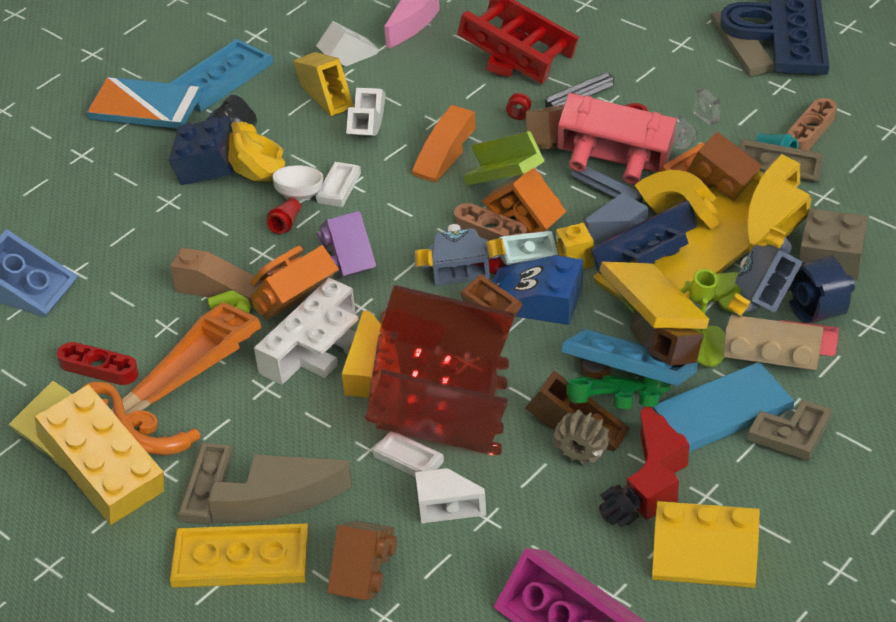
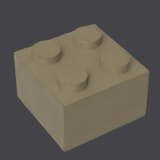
(837, 236)

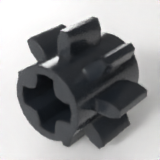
(619, 505)

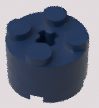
(821, 290)

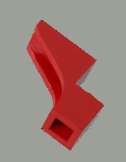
(664, 455)

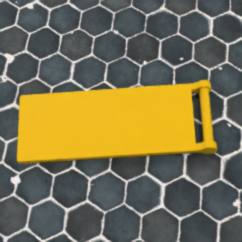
(706, 248)

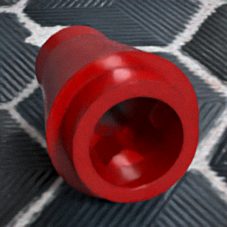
(283, 216)

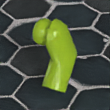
(232, 298)

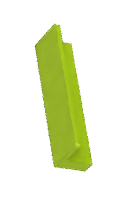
(504, 158)

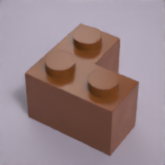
(724, 166)
(358, 557)

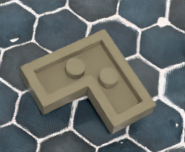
(793, 436)

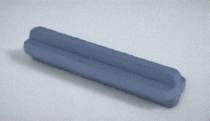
(605, 184)

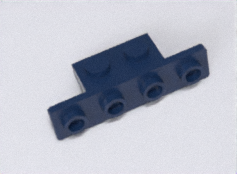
(650, 239)

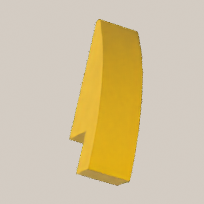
(777, 201)
(360, 359)

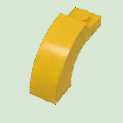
(675, 186)

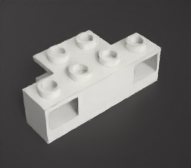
(309, 333)

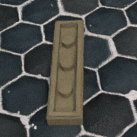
(748, 52)

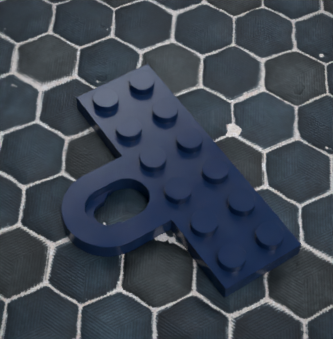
(793, 28)

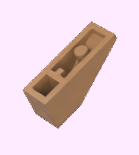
(544, 125)
(208, 275)

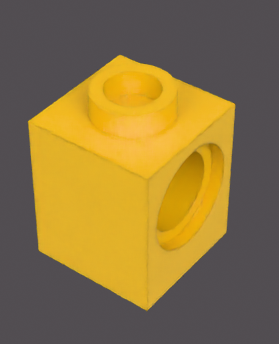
(575, 243)

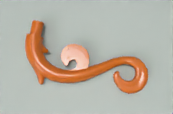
(147, 425)

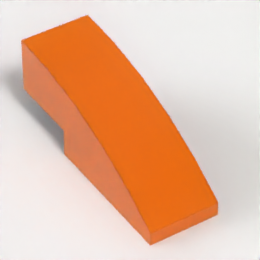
(444, 143)

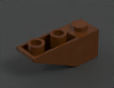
(667, 344)

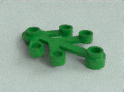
(584, 387)

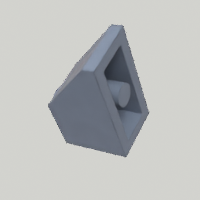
(615, 218)

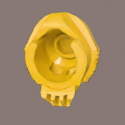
(253, 153)

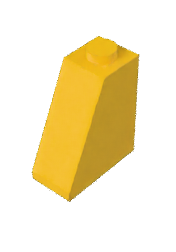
(324, 81)

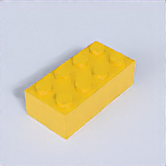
(99, 454)

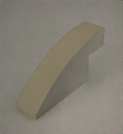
(279, 488)

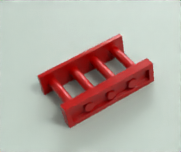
(511, 50)

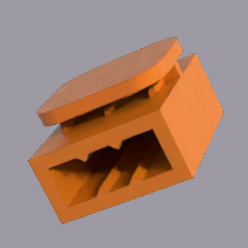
(290, 279)

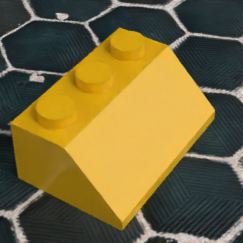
(706, 544)

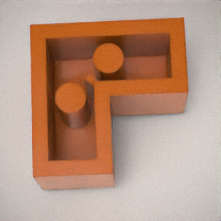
(528, 200)

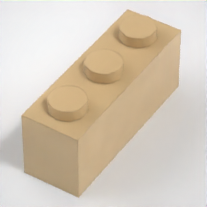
(773, 342)

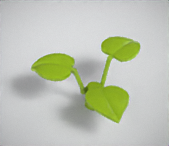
(702, 289)

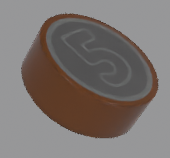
(593, 369)

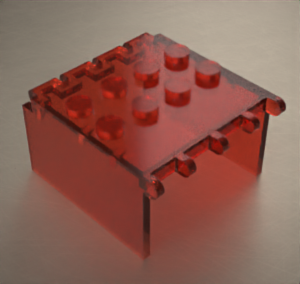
(440, 370)

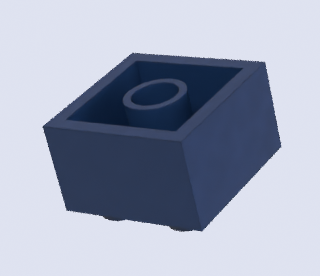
(201, 150)

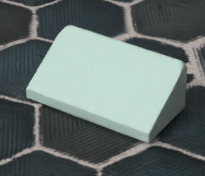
(528, 247)

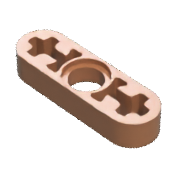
(811, 116)
(476, 217)

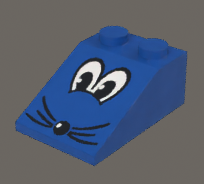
(544, 286)

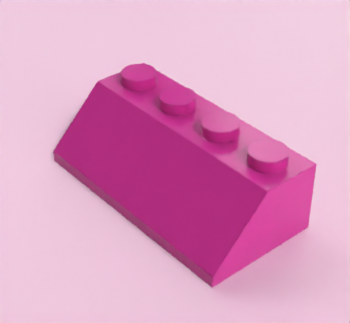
(551, 591)

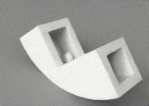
(368, 112)

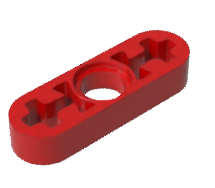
(116, 369)

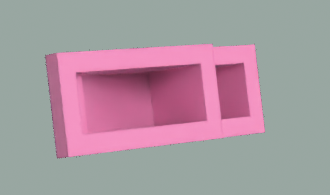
(409, 19)

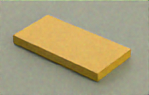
(654, 295)
(240, 555)

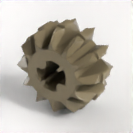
(581, 437)

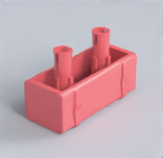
(615, 135)

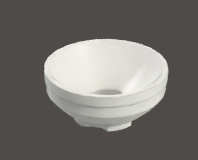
(298, 182)

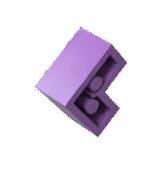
(348, 243)

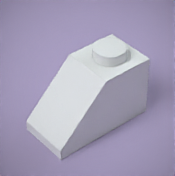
(346, 44)
(448, 496)

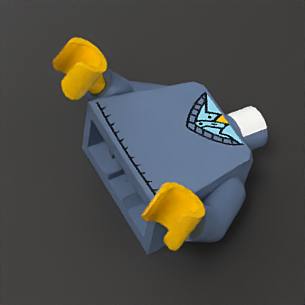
(456, 252)
(765, 275)

